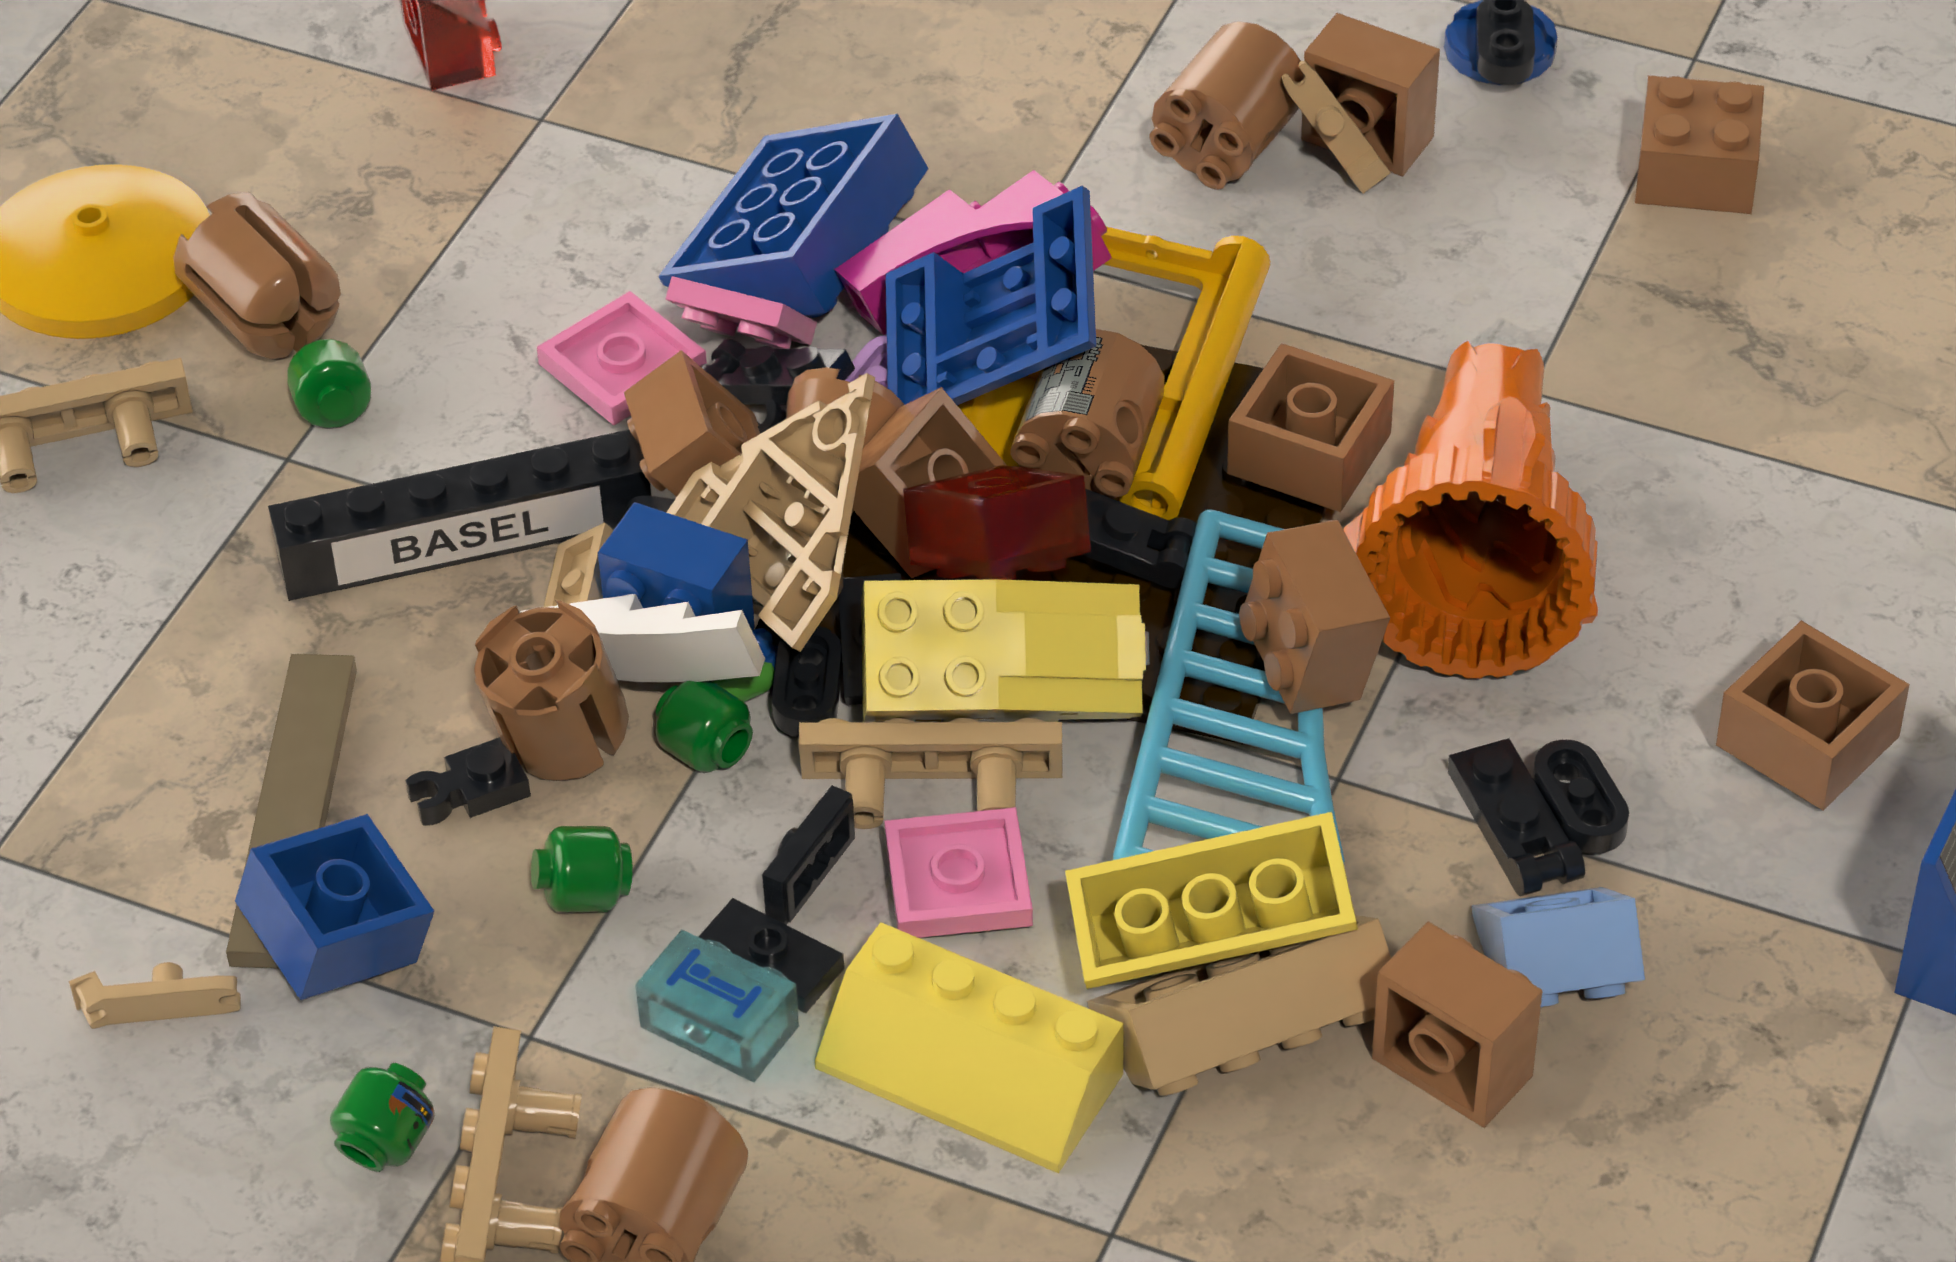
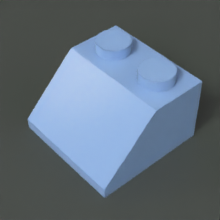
(1565, 941)

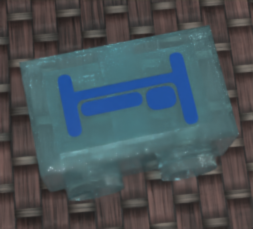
(718, 1005)

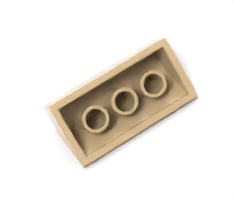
(1244, 1004)

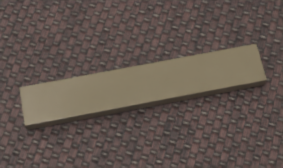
(298, 771)

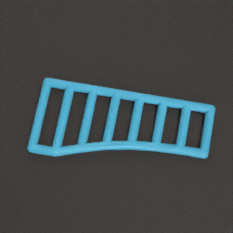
(1168, 709)

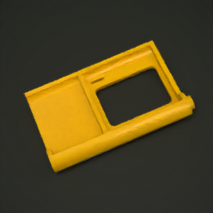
(1229, 289)

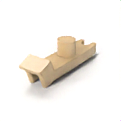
(1336, 128)
(161, 999)

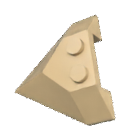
(793, 505)

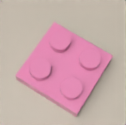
(755, 317)
(613, 352)
(958, 873)

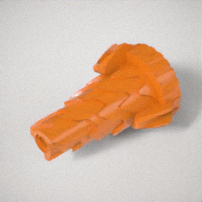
(1477, 533)

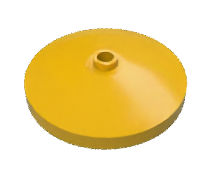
(95, 250)

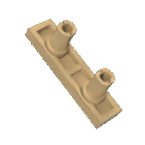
(90, 405)
(929, 750)
(503, 1107)

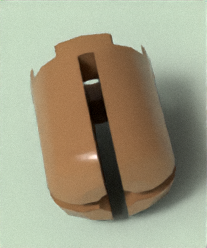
(258, 276)
(551, 690)

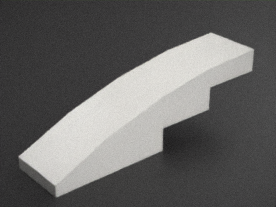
(672, 642)

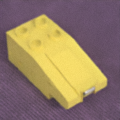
(1001, 650)

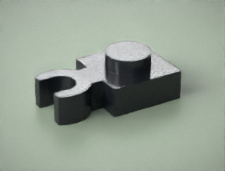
(474, 778)

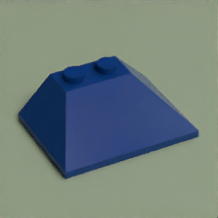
(999, 318)

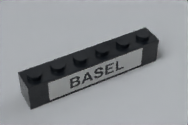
(455, 514)

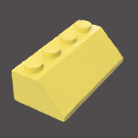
(1210, 900)
(971, 1047)

